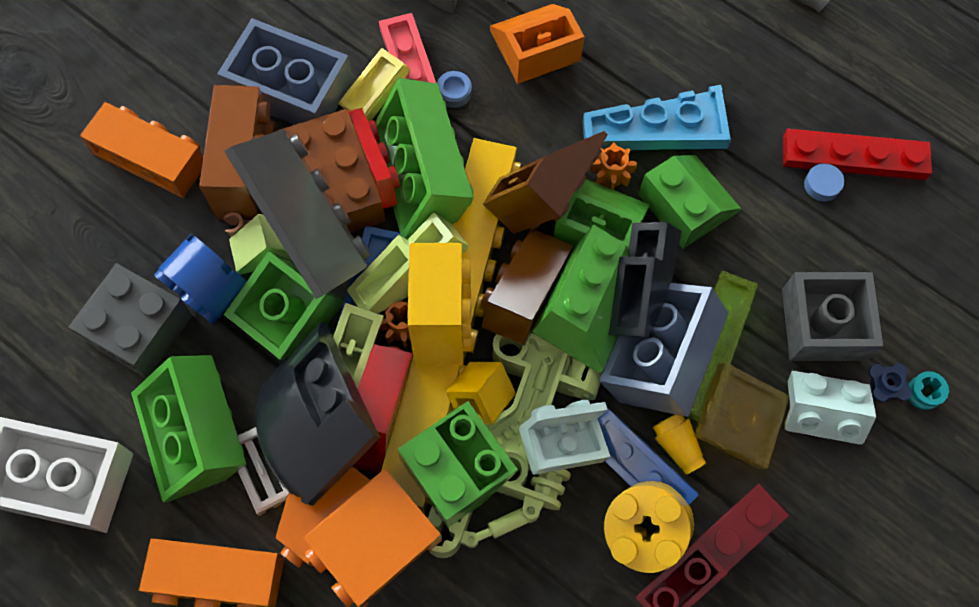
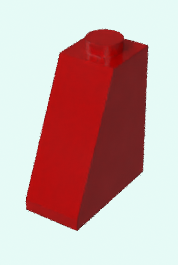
(382, 393)

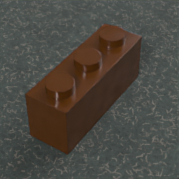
(524, 286)

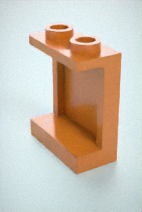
(370, 540)

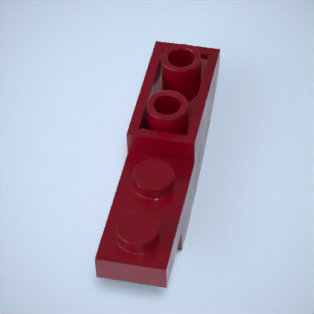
(715, 552)

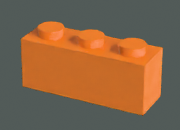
(144, 148)
(210, 575)

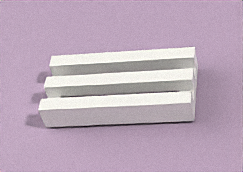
(274, 499)

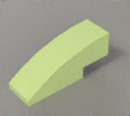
(388, 274)

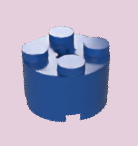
(201, 278)

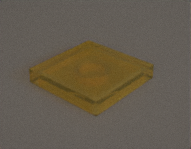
(742, 416)

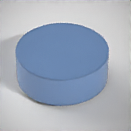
(455, 88)
(824, 182)

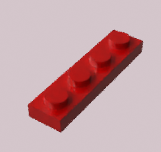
(857, 154)

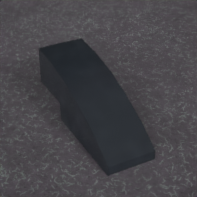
(644, 278)

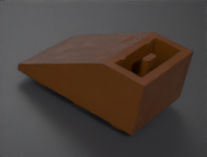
(544, 186)

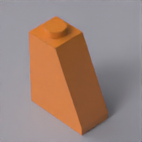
(301, 518)

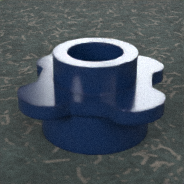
(878, 383)

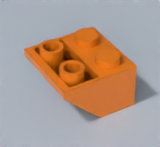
(539, 41)

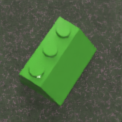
(582, 300)
(187, 426)

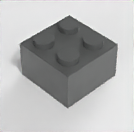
(831, 316)
(131, 320)

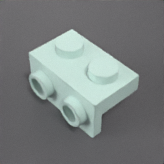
(829, 407)
(564, 437)

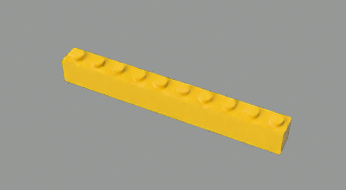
(424, 393)

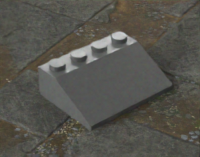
(300, 209)

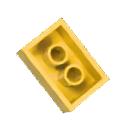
(439, 303)

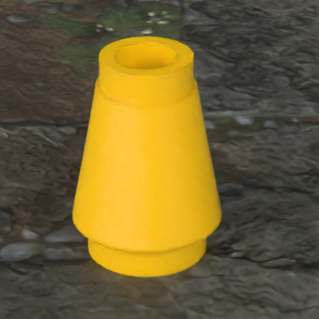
(679, 442)

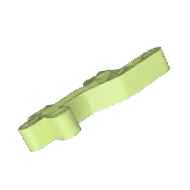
(543, 372)

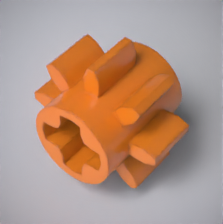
(613, 167)
(394, 312)

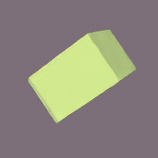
(253, 243)
(355, 338)

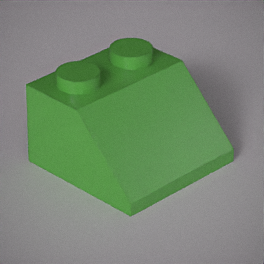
(687, 197)
(279, 306)

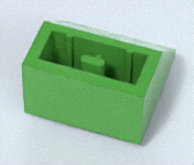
(603, 208)
(457, 463)

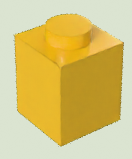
(484, 387)

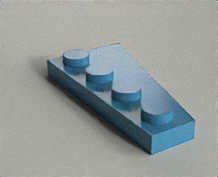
(677, 123)

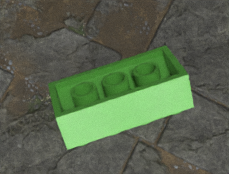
(424, 155)

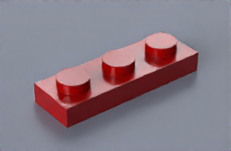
(377, 158)

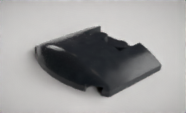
(312, 418)

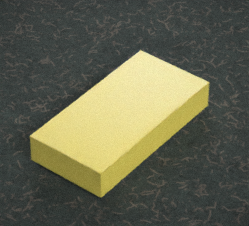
(374, 84)

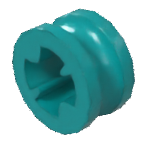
(936, 398)

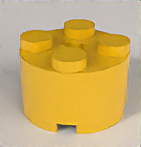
(630, 541)

